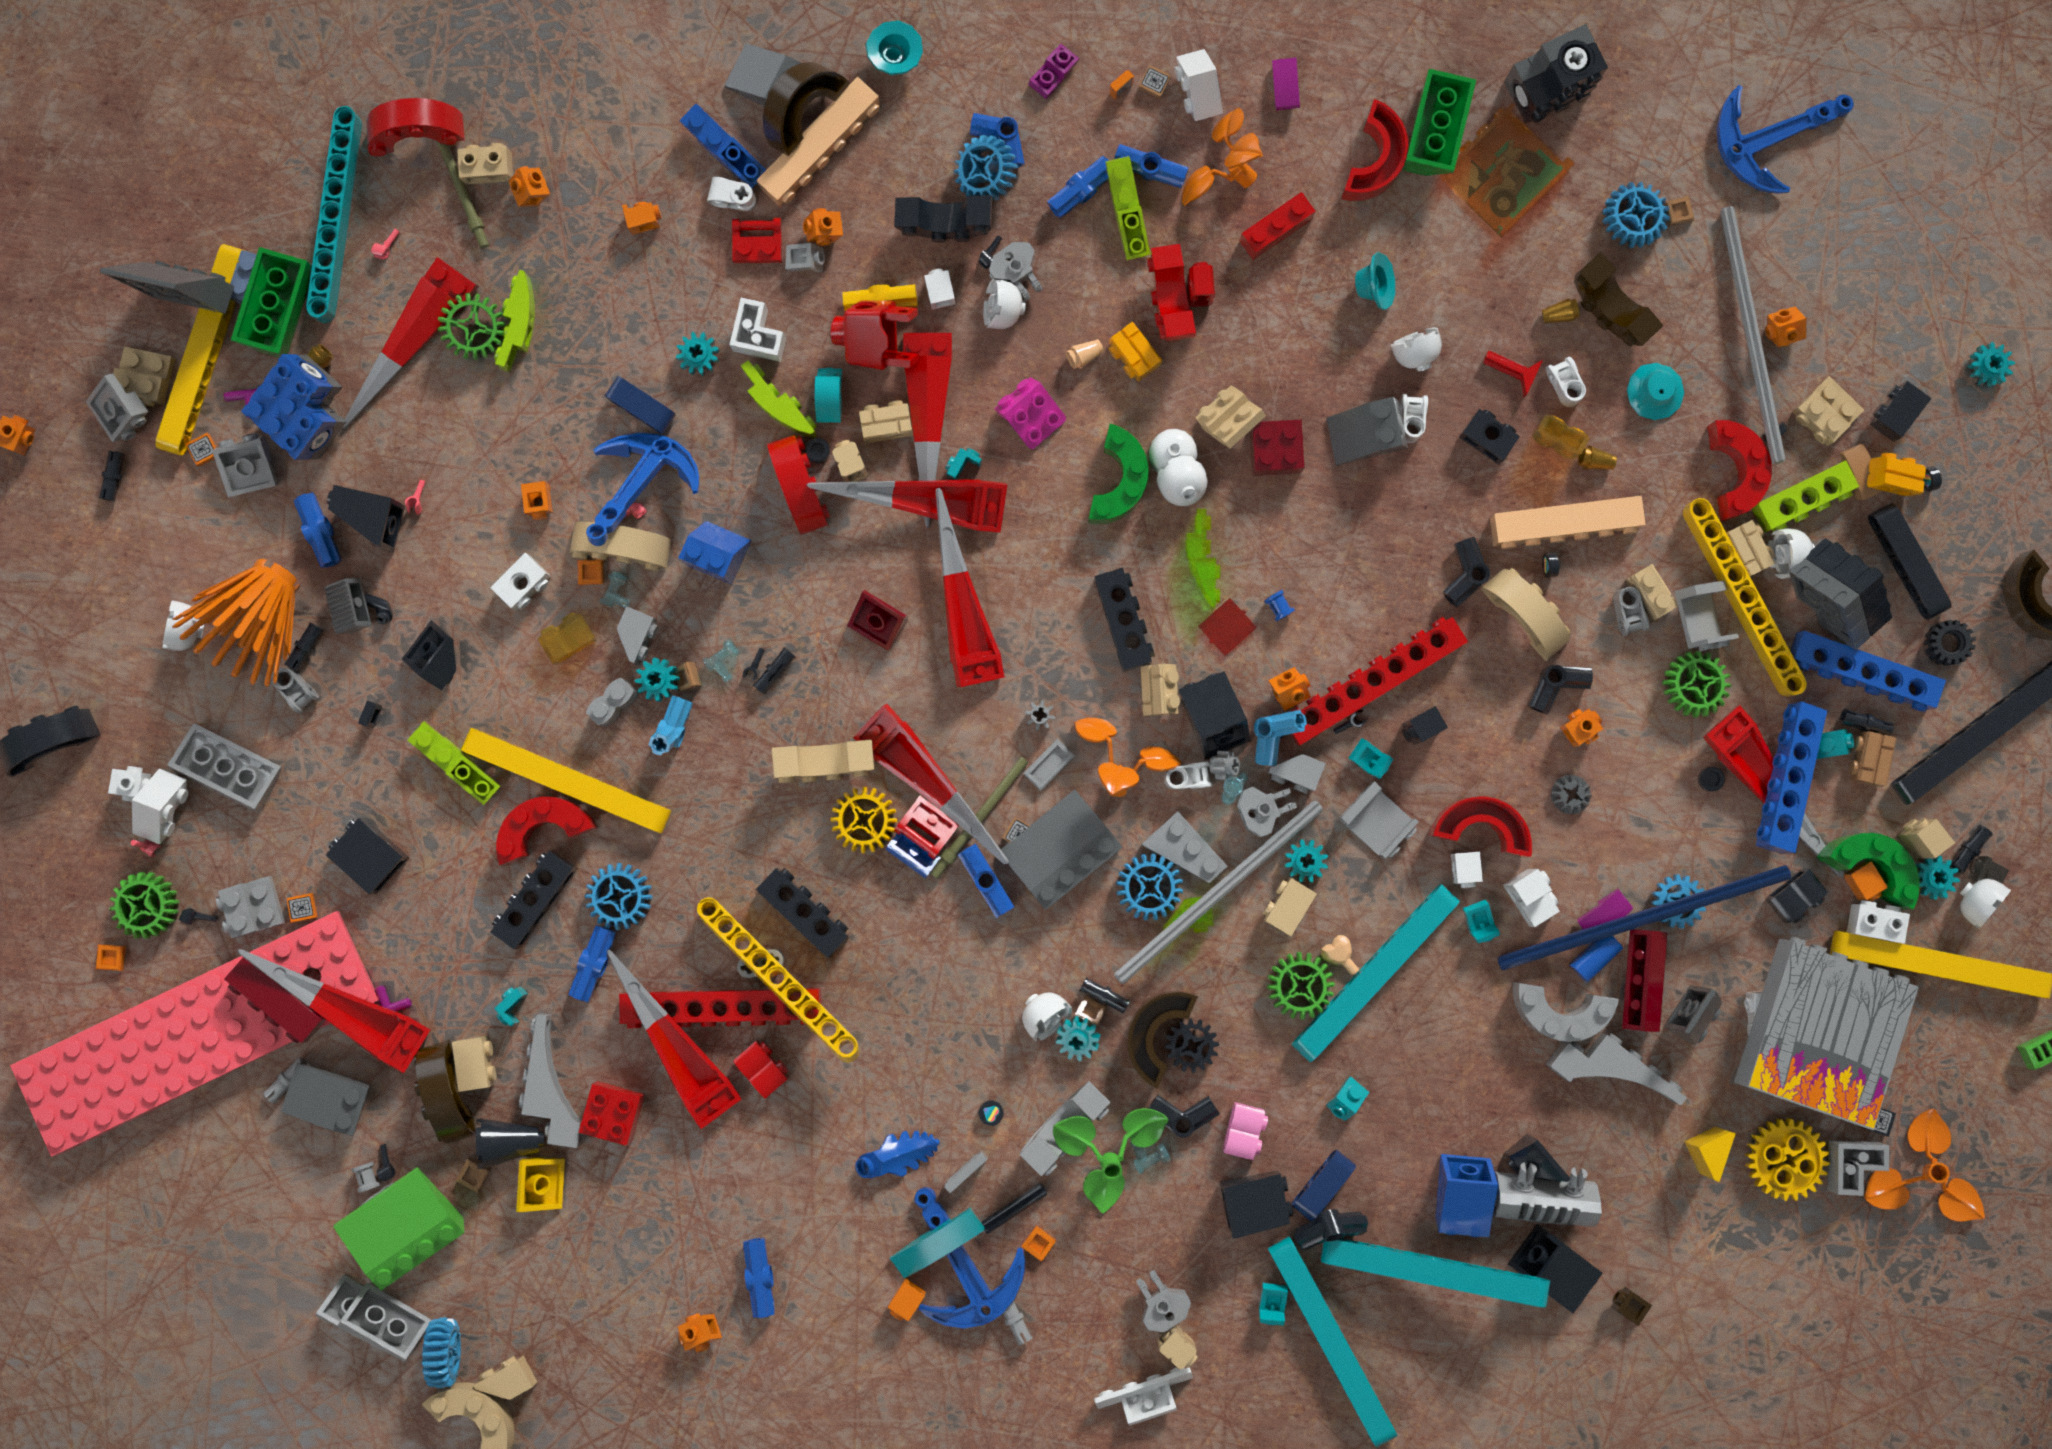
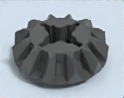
(1559, 796)

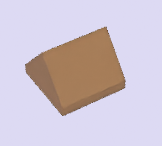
(688, 676)

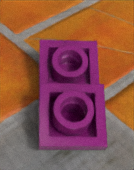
(1054, 71)
(1286, 84)
(1608, 908)

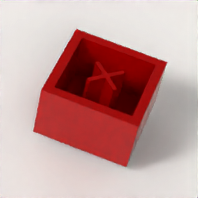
(611, 1113)

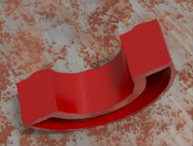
(415, 119)
(1392, 142)
(1169, 294)
(1752, 464)
(793, 476)
(531, 814)
(1497, 814)

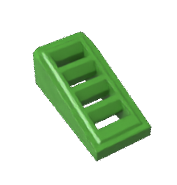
(2028, 1054)

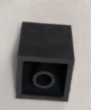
(369, 514)
(1215, 714)
(1255, 1203)
(1551, 1259)

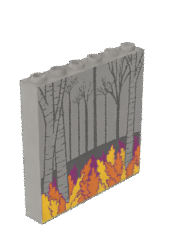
(1826, 1032)

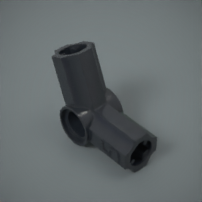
(1465, 585)
(1568, 677)
(1197, 1114)
(1330, 1227)

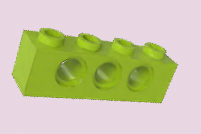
(1838, 477)

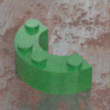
(1134, 467)
(1889, 859)

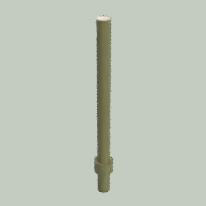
(474, 222)
(949, 855)

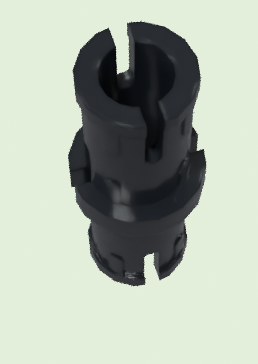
(111, 476)
(303, 647)
(774, 671)
(1866, 722)
(1971, 848)
(1104, 995)

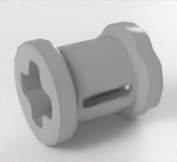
(365, 1177)

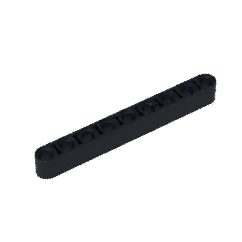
(1975, 736)

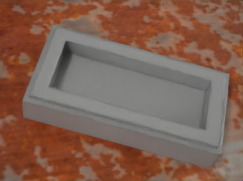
(1049, 764)
(965, 1171)

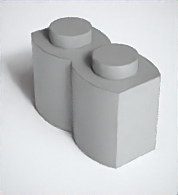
(616, 697)

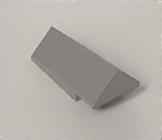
(374, 1317)

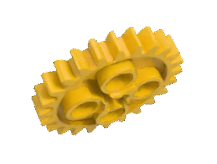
(1794, 1180)

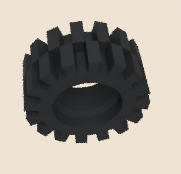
(1964, 642)

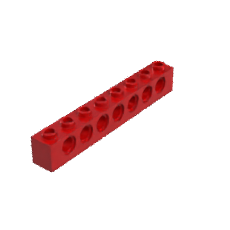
(1451, 639)
(708, 1000)

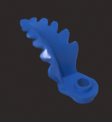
(897, 1154)

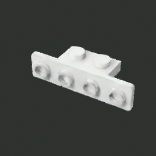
(1146, 1399)

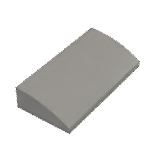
(225, 768)

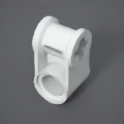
(727, 194)
(1564, 377)
(1414, 413)
(1190, 776)

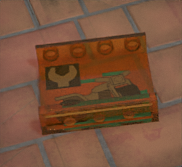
(1505, 171)

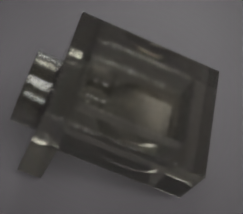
(1985, 868)

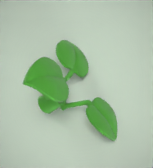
(1106, 1185)

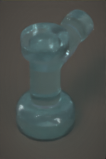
(610, 597)
(715, 661)
(1232, 788)
(1146, 1161)

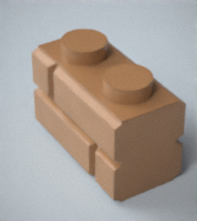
(1872, 759)

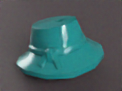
(894, 47)
(1377, 281)
(1645, 387)

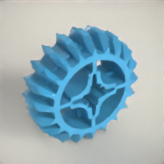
(974, 166)
(1635, 195)
(1161, 898)
(622, 908)
(441, 1352)

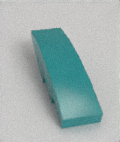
(937, 1243)

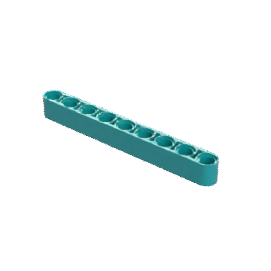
(329, 204)
(1375, 973)
(1437, 1271)
(1332, 1342)

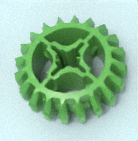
(467, 347)
(1695, 675)
(132, 920)
(1291, 993)

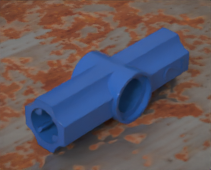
(1166, 170)
(1079, 188)
(317, 530)
(994, 895)
(592, 963)
(759, 1277)

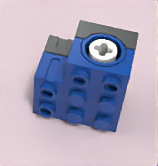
(296, 408)

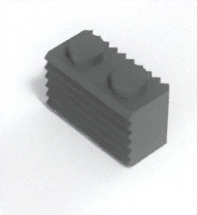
(347, 606)

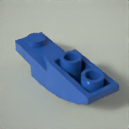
(722, 146)

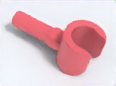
(382, 251)
(414, 501)
(637, 510)
(147, 846)

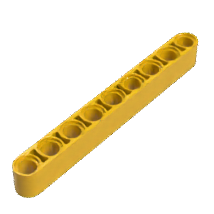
(197, 365)
(1755, 603)
(566, 780)
(1942, 964)
(786, 987)

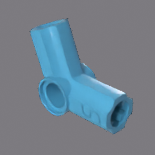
(671, 728)
(1270, 729)

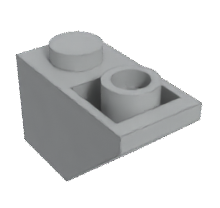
(635, 631)
(1300, 771)

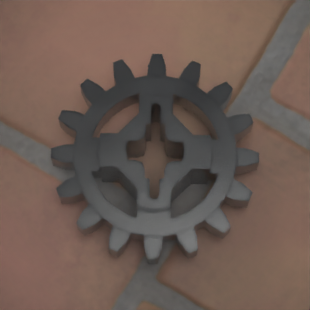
(1202, 1040)

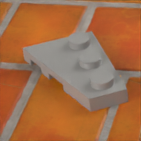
(1186, 848)

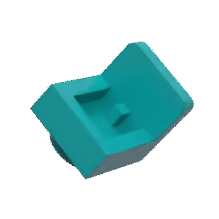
(957, 464)
(1835, 744)
(1370, 759)
(1480, 922)
(510, 1000)
(1347, 1099)
(1272, 1304)

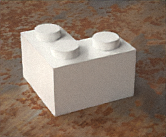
(1201, 84)
(750, 335)
(156, 804)
(1533, 896)

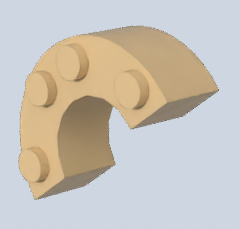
(625, 545)
(1530, 610)
(823, 760)
(484, 1409)

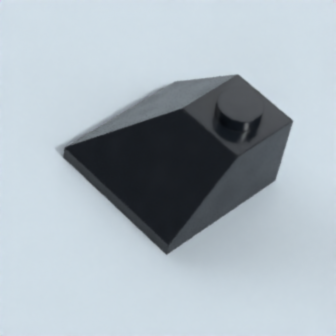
(433, 656)
(1532, 1151)

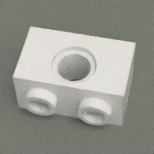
(507, 585)

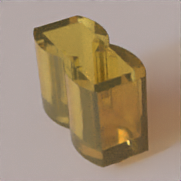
(1565, 440)
(566, 638)

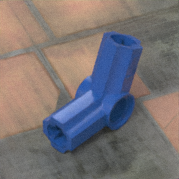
(991, 125)

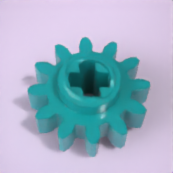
(1999, 360)
(701, 361)
(651, 686)
(1302, 851)
(1944, 877)
(1086, 1040)

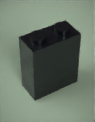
(366, 855)

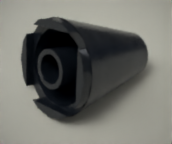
(505, 1141)

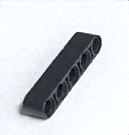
(1909, 561)

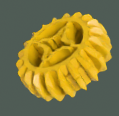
(851, 802)

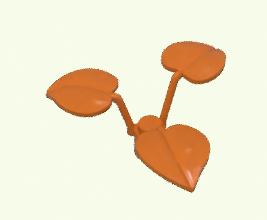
(1242, 152)
(1119, 778)
(1927, 1134)

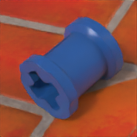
(1279, 605)

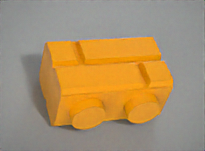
(1135, 352)
(1896, 475)

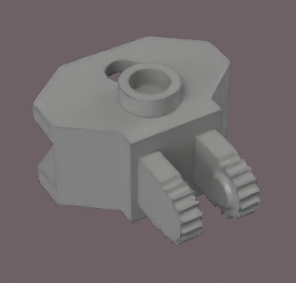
(1017, 269)
(1264, 809)
(1161, 1302)

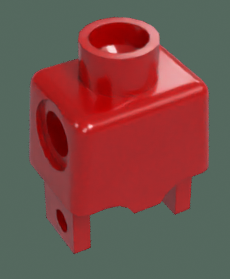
(870, 334)

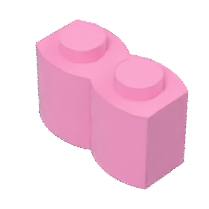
(1244, 1131)

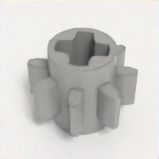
(1035, 710)
(1224, 765)

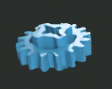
(1681, 891)

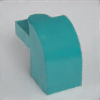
(828, 395)

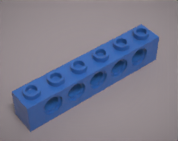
(1927, 686)
(1800, 768)

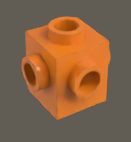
(528, 186)
(823, 227)
(1786, 326)
(16, 434)
(1290, 688)
(1574, 730)
(699, 1332)

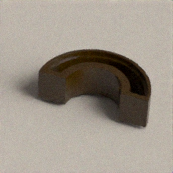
(790, 98)
(1612, 306)
(2025, 597)
(1144, 1025)
(440, 1093)

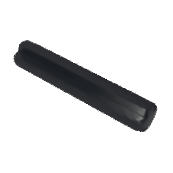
(1014, 1208)

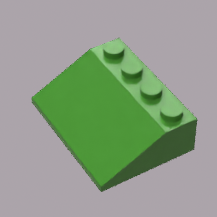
(400, 1228)

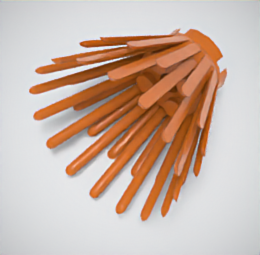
(270, 606)

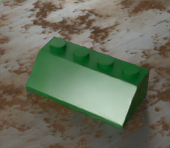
(1439, 123)
(272, 302)

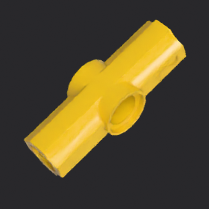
(902, 295)

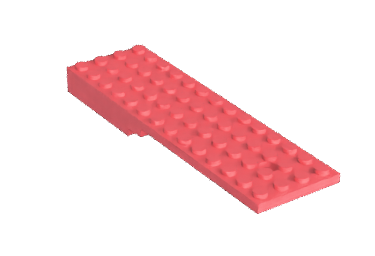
(174, 1041)

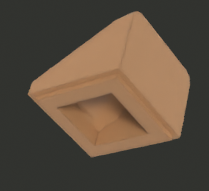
(1089, 1009)

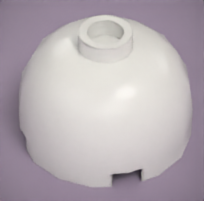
(1003, 306)
(1418, 349)
(1169, 445)
(1182, 481)
(1790, 549)
(172, 635)
(1981, 900)
(1044, 1013)

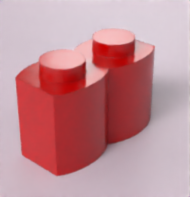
(1201, 285)
(761, 1068)

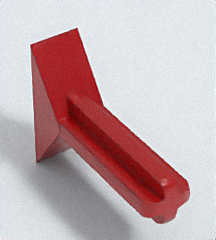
(1513, 369)

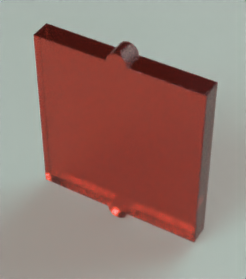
(1227, 627)

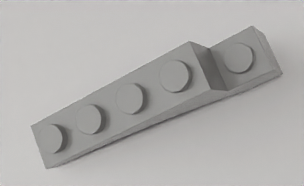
(1610, 1059)
(543, 1092)

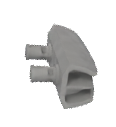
(1548, 1200)

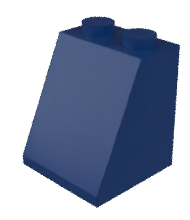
(715, 551)
(1465, 1195)

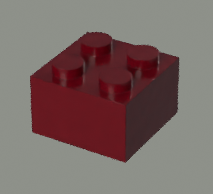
(1277, 448)

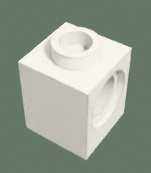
(939, 289)
(1466, 869)

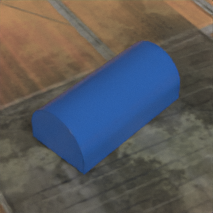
(912, 855)
(1595, 957)

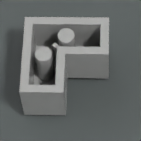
(1850, 1160)

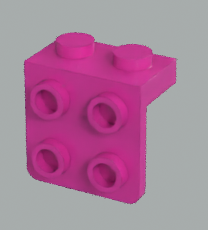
(1031, 412)

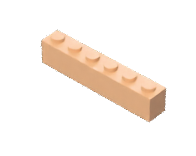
(820, 142)
(1565, 521)

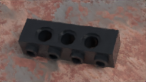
(1128, 658)
(561, 873)
(771, 891)

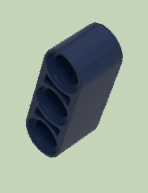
(640, 405)
(1323, 1185)

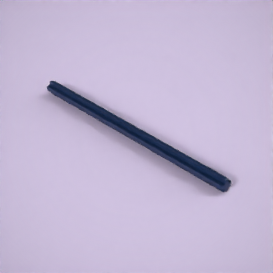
(1644, 917)

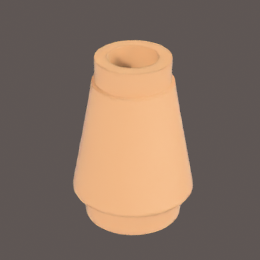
(1083, 353)

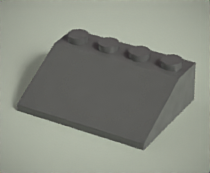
(175, 284)
(1060, 849)

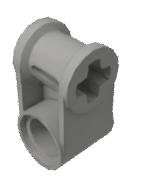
(1631, 612)
(297, 692)

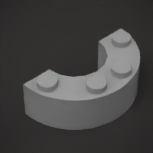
(1571, 1027)
(1042, 1149)

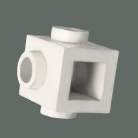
(128, 782)

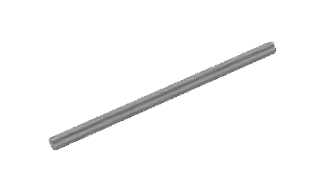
(1752, 335)
(1218, 892)

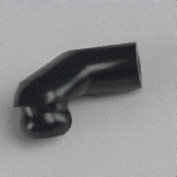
(382, 608)

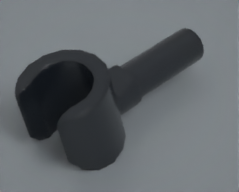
(985, 257)
(754, 666)
(1352, 722)
(188, 916)
(387, 1171)

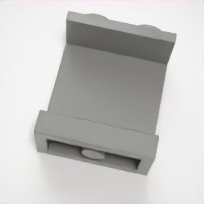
(1700, 618)
(1378, 821)

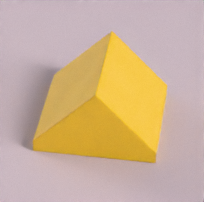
(1711, 1151)
(540, 1184)

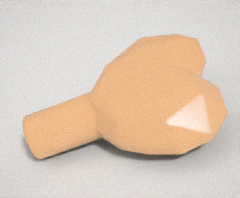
(1339, 953)

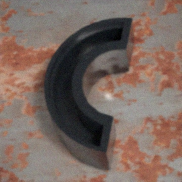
(944, 220)
(44, 736)

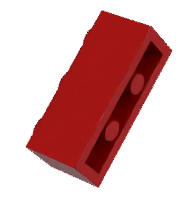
(1277, 226)

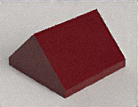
(877, 620)

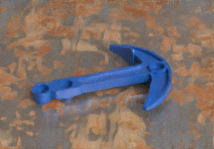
(1742, 163)
(656, 452)
(970, 1278)

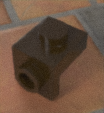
(1630, 1305)

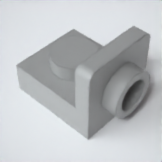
(804, 257)

